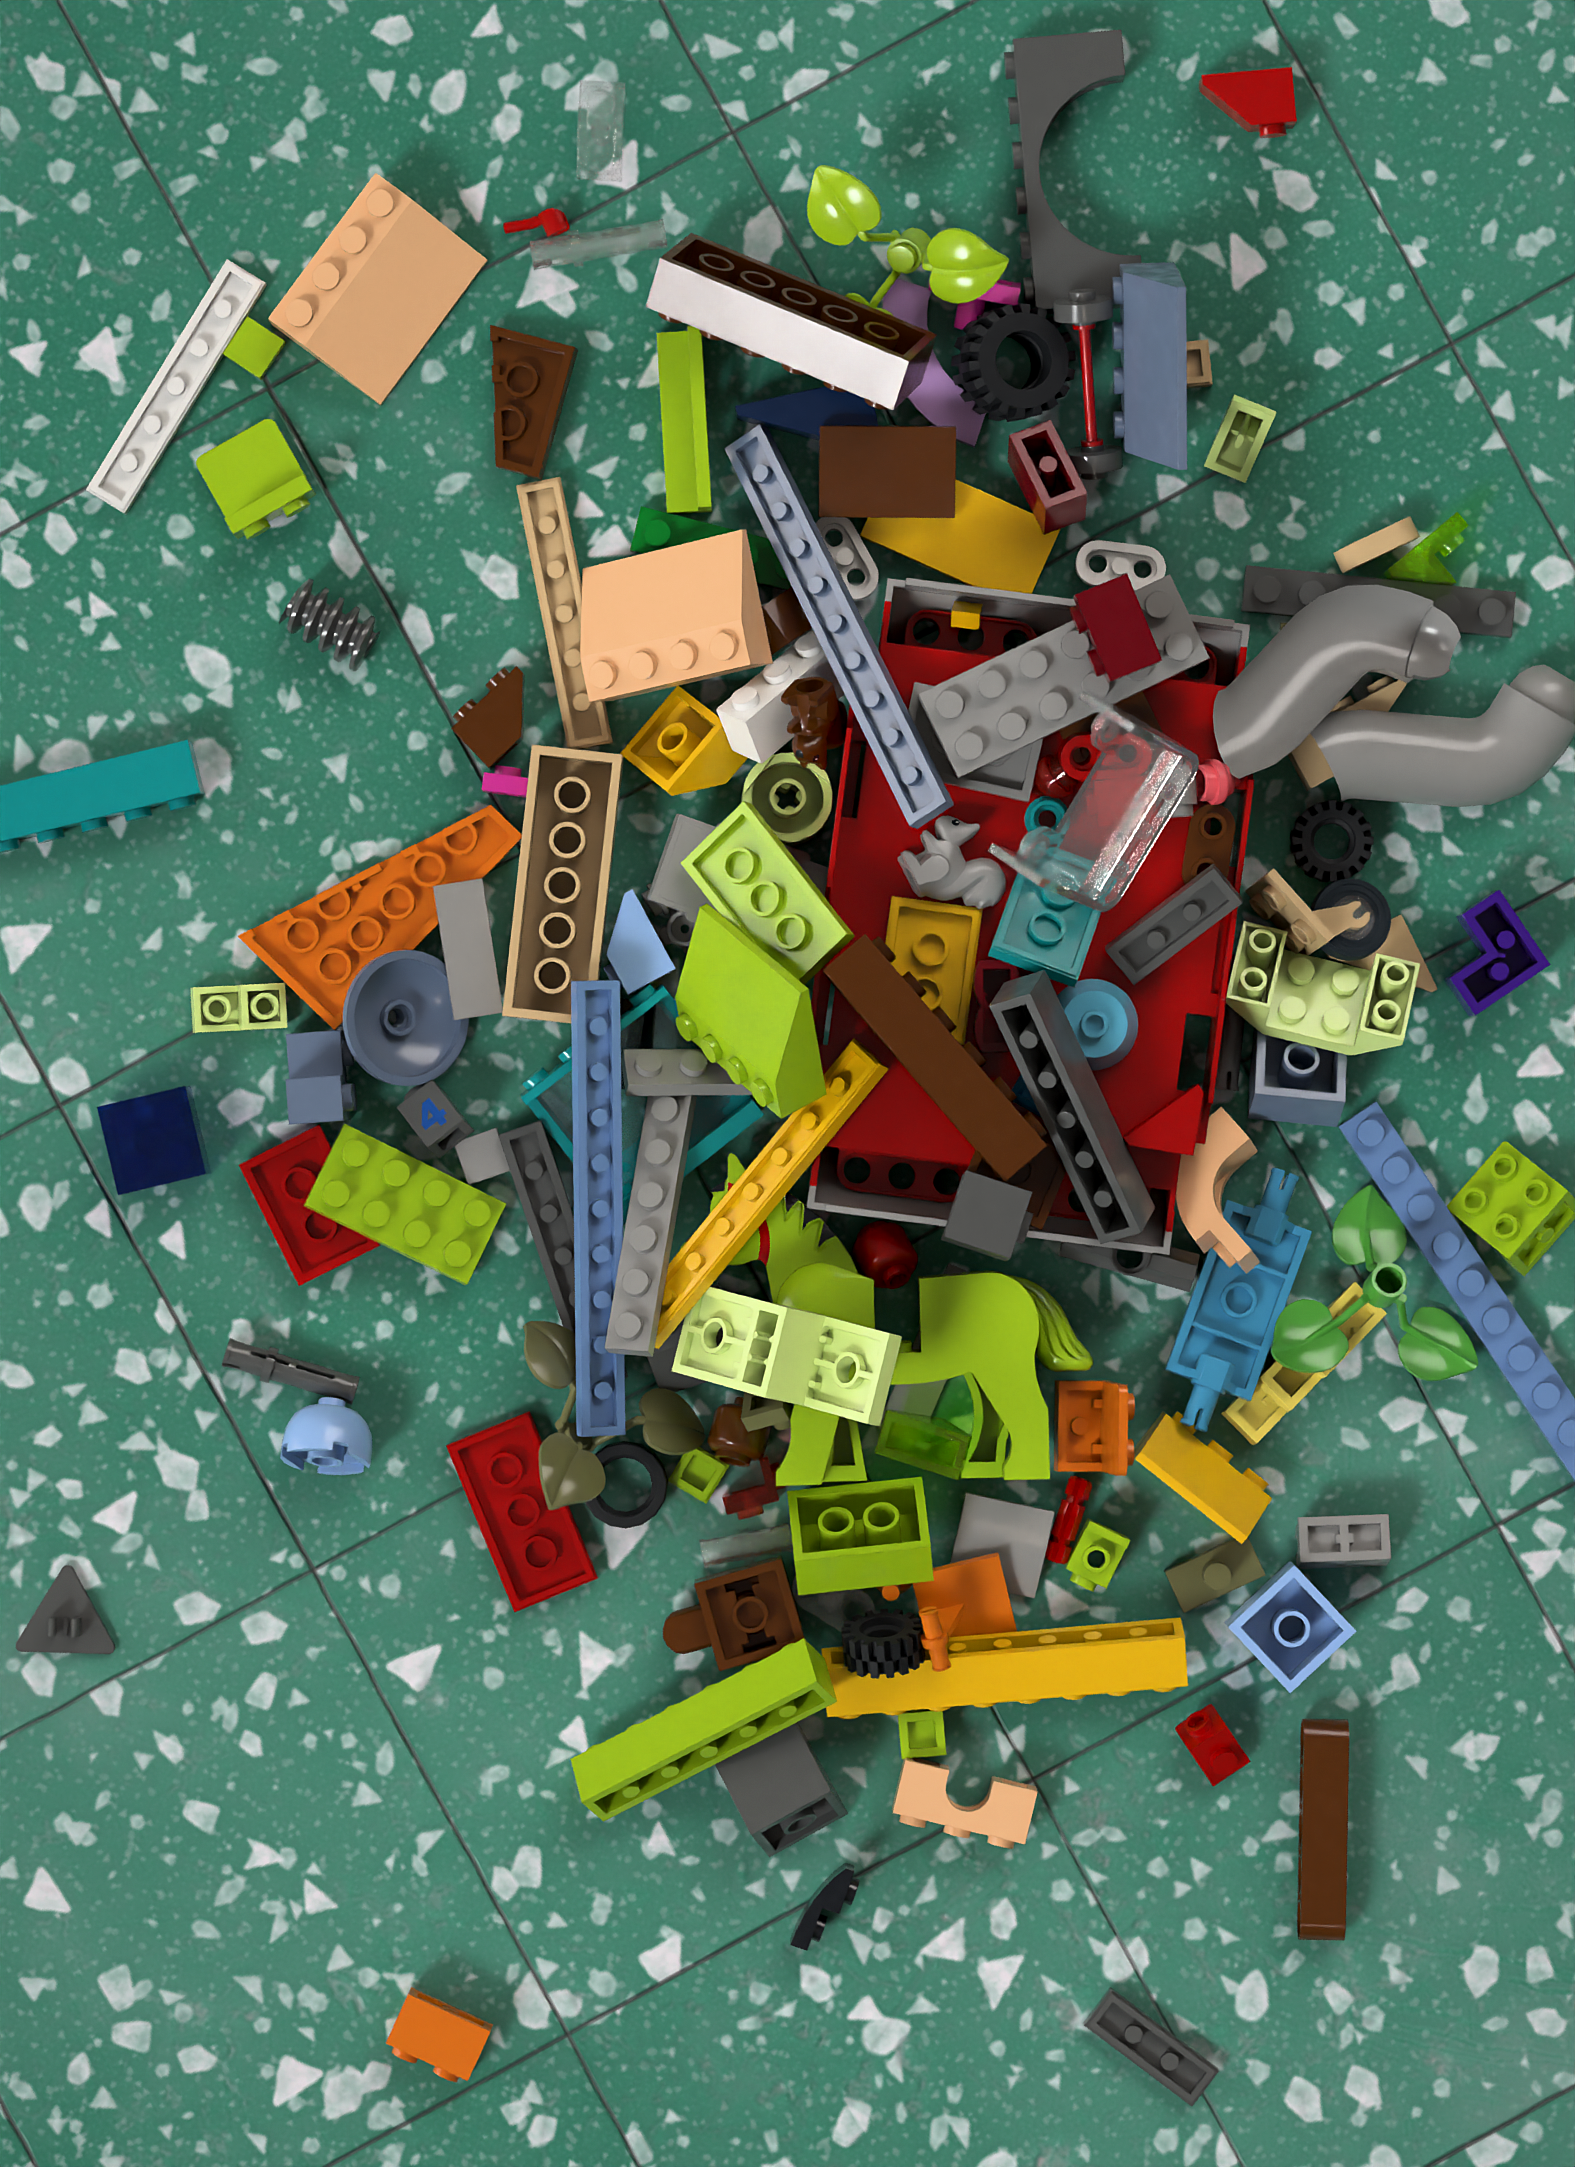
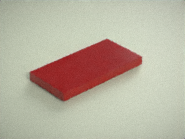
(531, 1546)

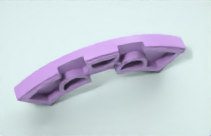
(937, 395)

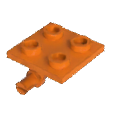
(963, 1601)

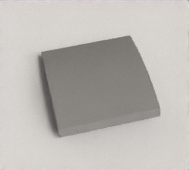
(1013, 1531)

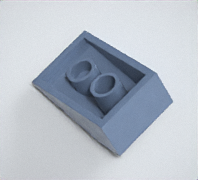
(1295, 1082)

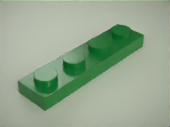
(663, 530)

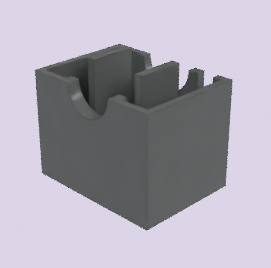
(988, 1216)

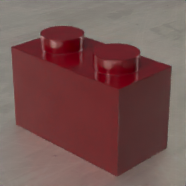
(1047, 477)
(1115, 629)

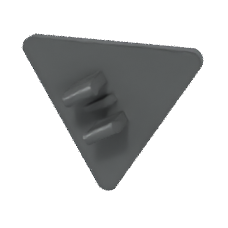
(66, 1621)

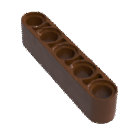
(1323, 1829)

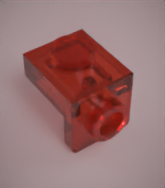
(750, 1501)

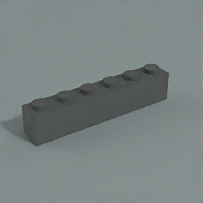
(1072, 1106)

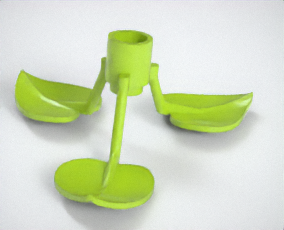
(959, 260)

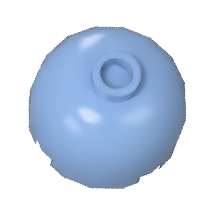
(327, 1437)

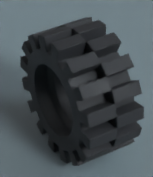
(1331, 813)
(883, 1643)

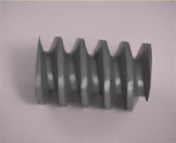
(330, 624)

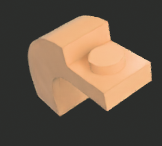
(1202, 1185)

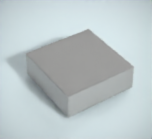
(482, 1156)

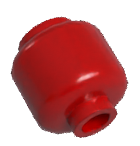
(885, 1254)

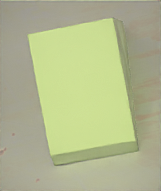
(1239, 438)

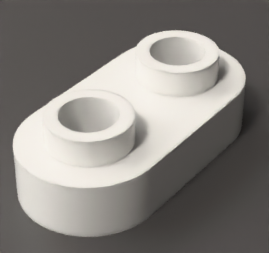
(850, 555)
(1119, 561)

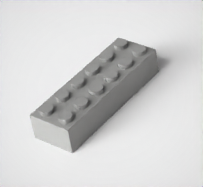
(1040, 684)

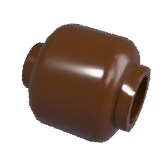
(732, 1440)

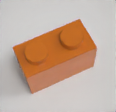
(438, 2036)

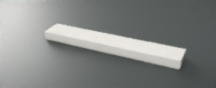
(176, 387)

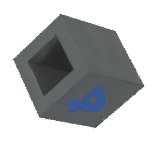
(434, 1118)

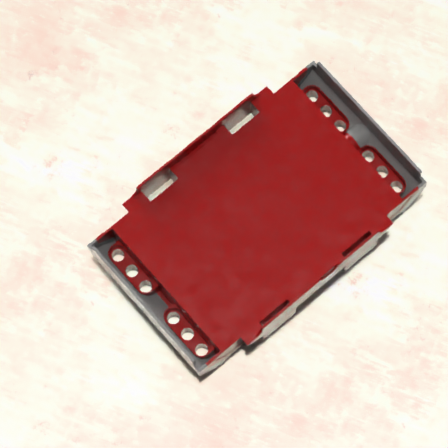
(897, 1116)

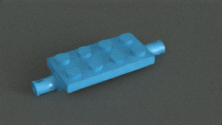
(1234, 1312)

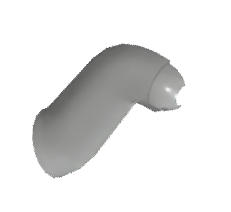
(1319, 661)
(1453, 757)

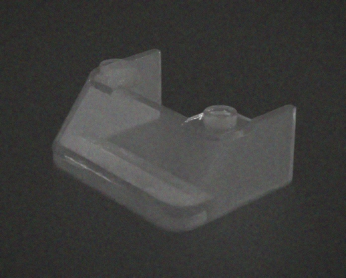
(1112, 815)

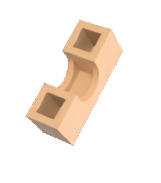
(1001, 1815)

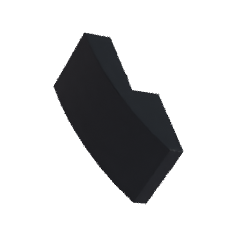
(833, 1892)

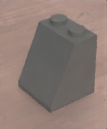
(781, 1789)

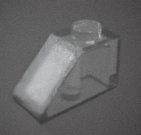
(601, 130)

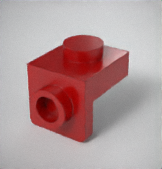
(1212, 1744)

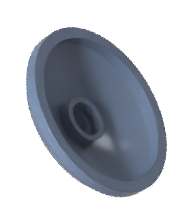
(424, 1035)

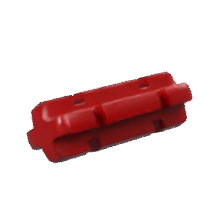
(1068, 1519)

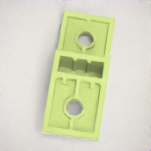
(788, 1355)

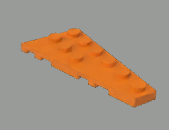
(375, 912)

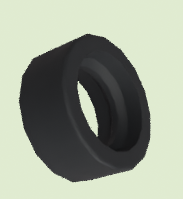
(658, 1477)

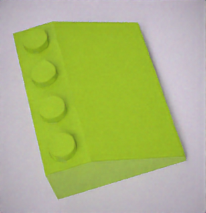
(749, 1016)

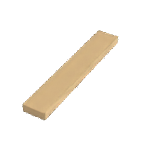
(560, 605)

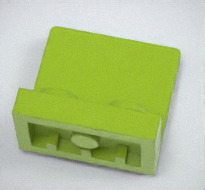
(1514, 1207)

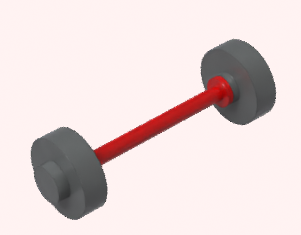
(1083, 309)

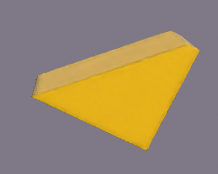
(966, 615)

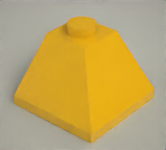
(683, 746)

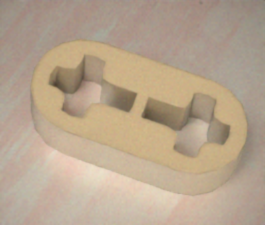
(1376, 545)

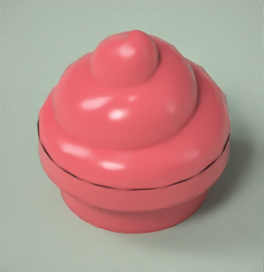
(1214, 782)

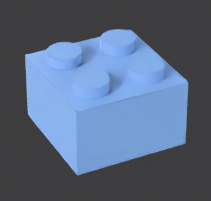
(1290, 1626)

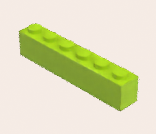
(703, 1730)

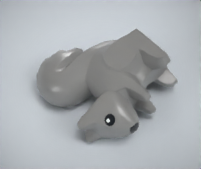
(944, 873)

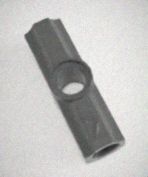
(1171, 1270)

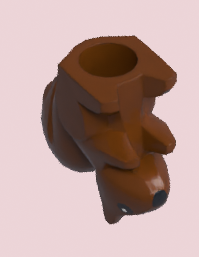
(817, 720)

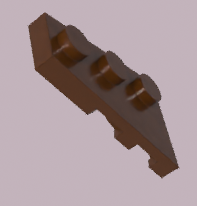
(529, 396)

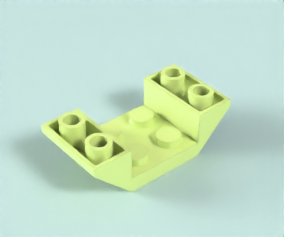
(1319, 998)

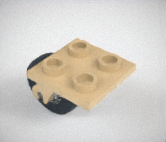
(1344, 920)

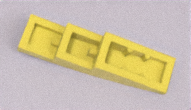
(1282, 1388)

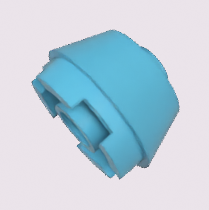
(1101, 1020)

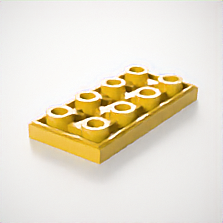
(982, 546)

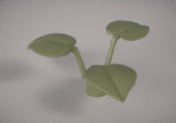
(566, 1464)

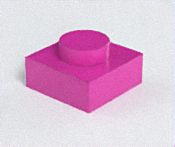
(505, 782)

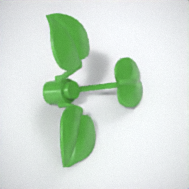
(1373, 1235)

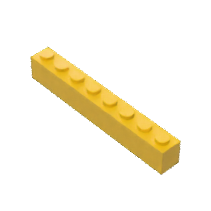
(1022, 1669)

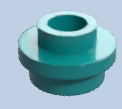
(1042, 804)

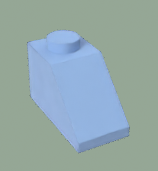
(635, 948)

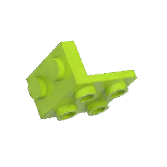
(255, 479)

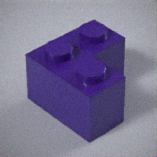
(1506, 957)

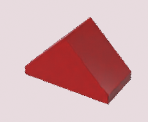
(1172, 1126)

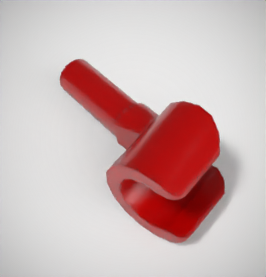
(551, 219)

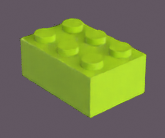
(860, 1535)

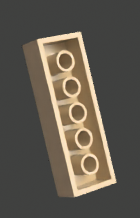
(562, 879)

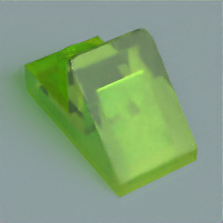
(1422, 564)

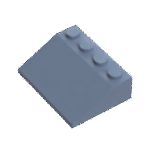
(1152, 362)

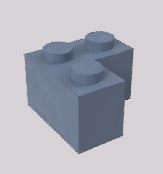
(318, 1078)

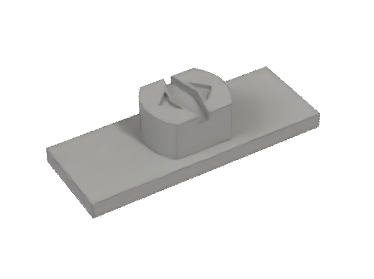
(467, 949)

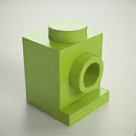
(1096, 1537)

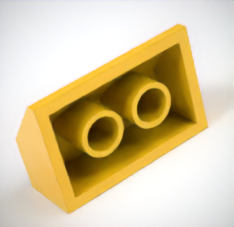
(1203, 1475)

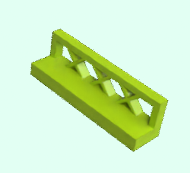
(684, 421)

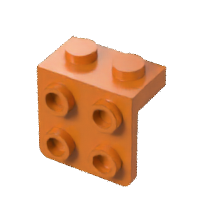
(1093, 1426)

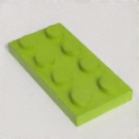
(767, 893)
(404, 1204)

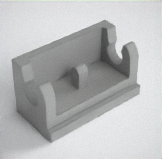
(1343, 1541)

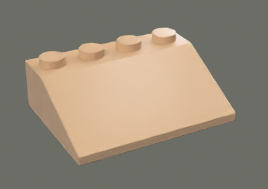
(377, 289)
(671, 618)

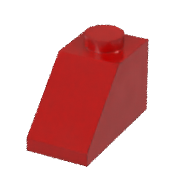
(1254, 99)

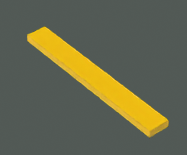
(765, 1184)

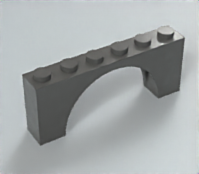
(1048, 78)

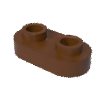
(1206, 848)

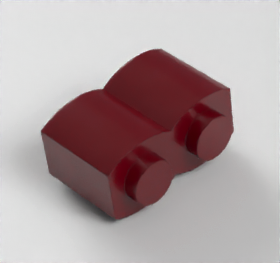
(987, 981)

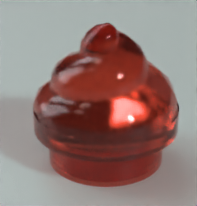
(1052, 779)

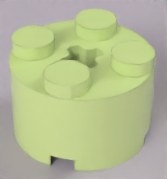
(812, 796)

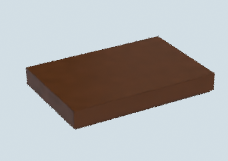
(887, 471)

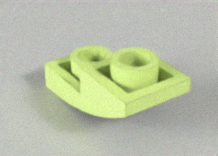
(238, 1007)

